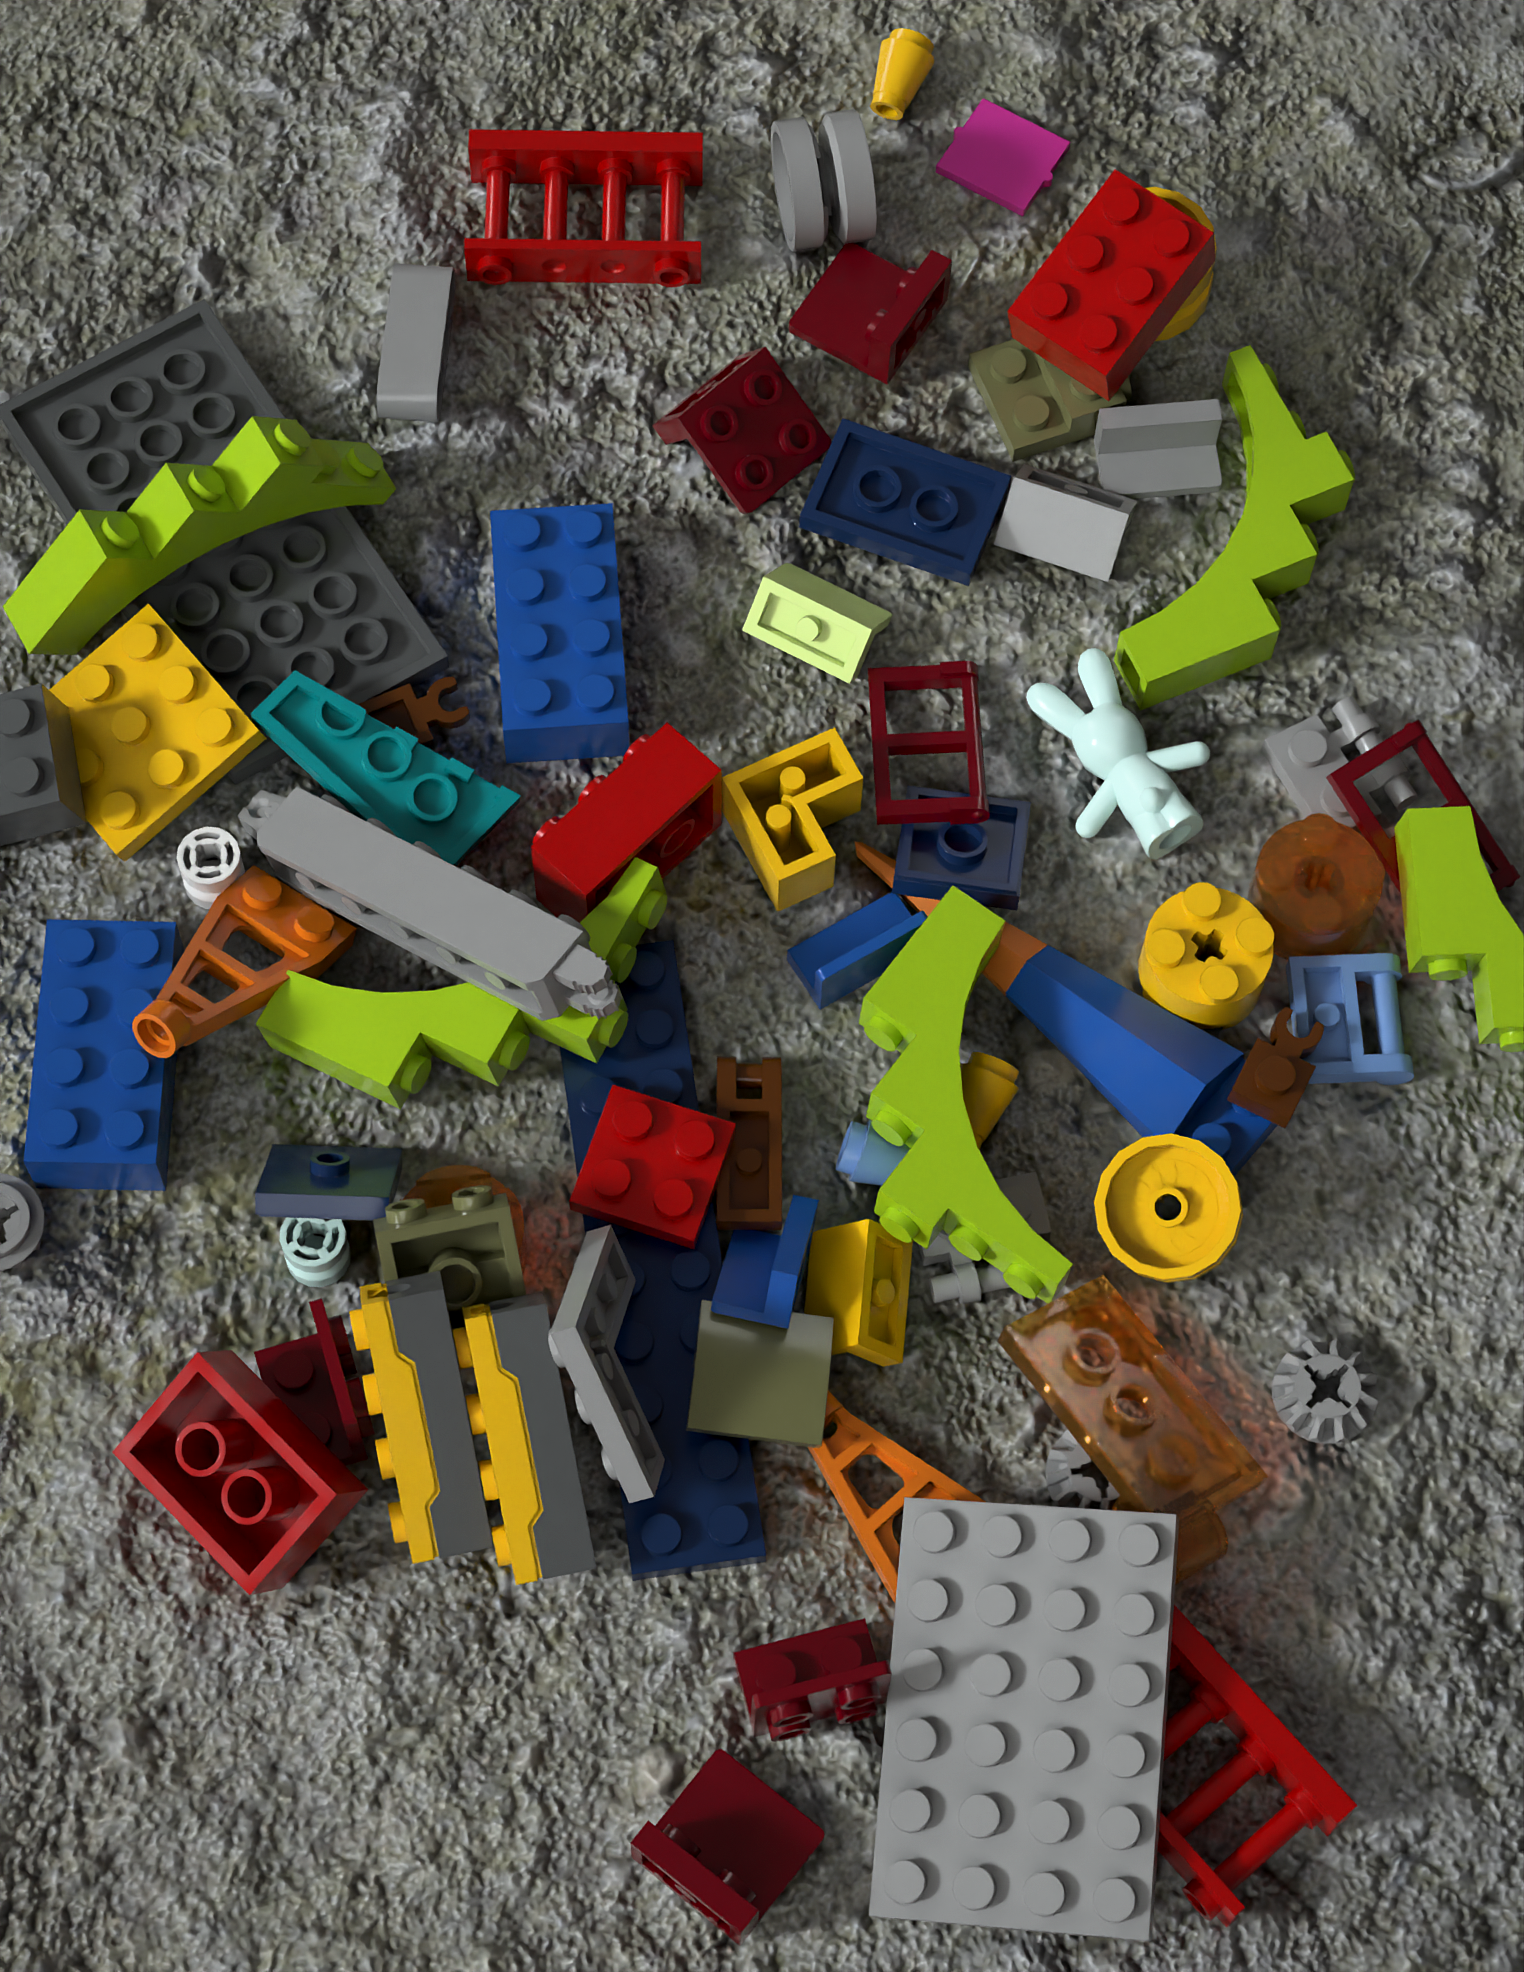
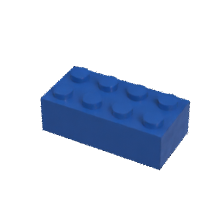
(559, 633)
(95, 1092)

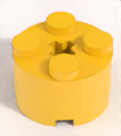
(1213, 927)

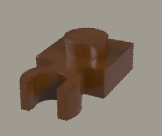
(417, 715)
(1275, 1072)

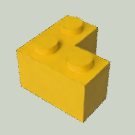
(780, 812)

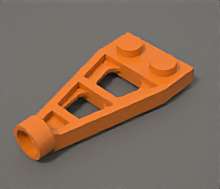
(267, 912)
(872, 1525)

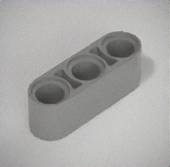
(416, 342)

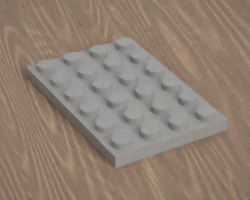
(1026, 1718)

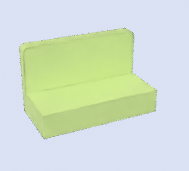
(815, 621)

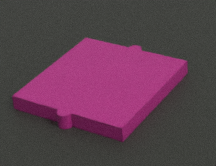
(1002, 157)

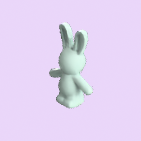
(1116, 750)

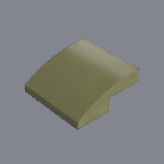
(761, 1378)

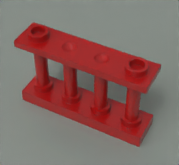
(592, 159)
(1262, 1749)

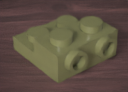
(1035, 401)
(463, 1240)

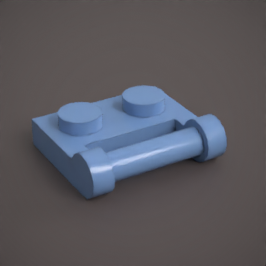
(1326, 992)

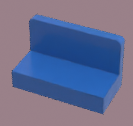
(853, 949)
(766, 1269)

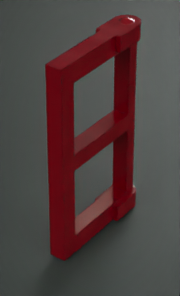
(1413, 735)
(952, 809)

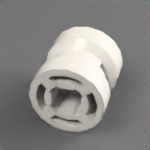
(204, 878)

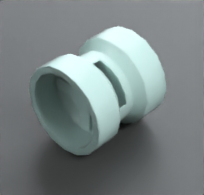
(320, 1259)

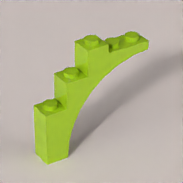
(184, 512)
(1228, 614)
(1458, 920)
(389, 1037)
(920, 1103)

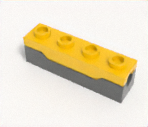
(424, 1417)
(527, 1437)

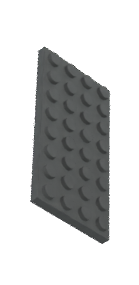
(258, 606)

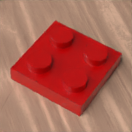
(652, 1166)

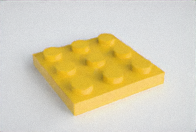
(149, 731)

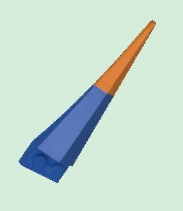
(1135, 1053)

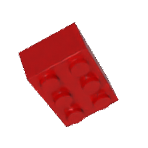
(1112, 284)
(648, 808)
(239, 1471)

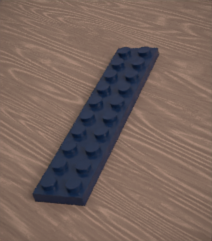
(707, 1490)

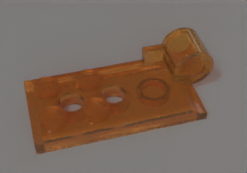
(1166, 1463)

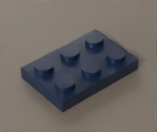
(905, 501)

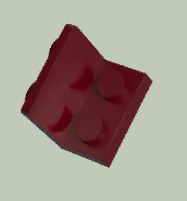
(872, 309)
(748, 428)
(312, 1384)
(812, 1680)
(728, 1845)

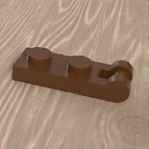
(752, 1175)

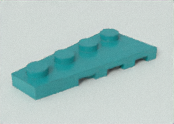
(382, 769)

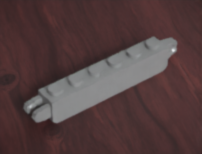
(431, 906)

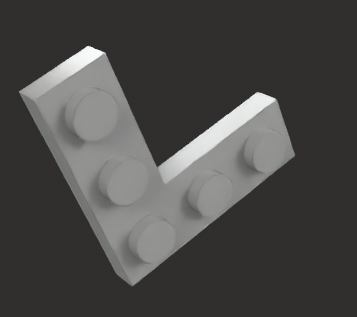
(585, 1343)

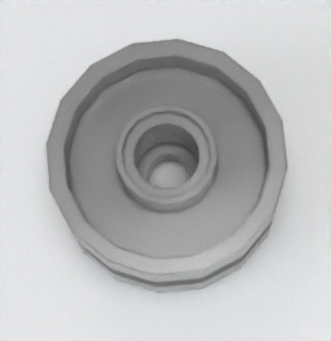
(823, 180)

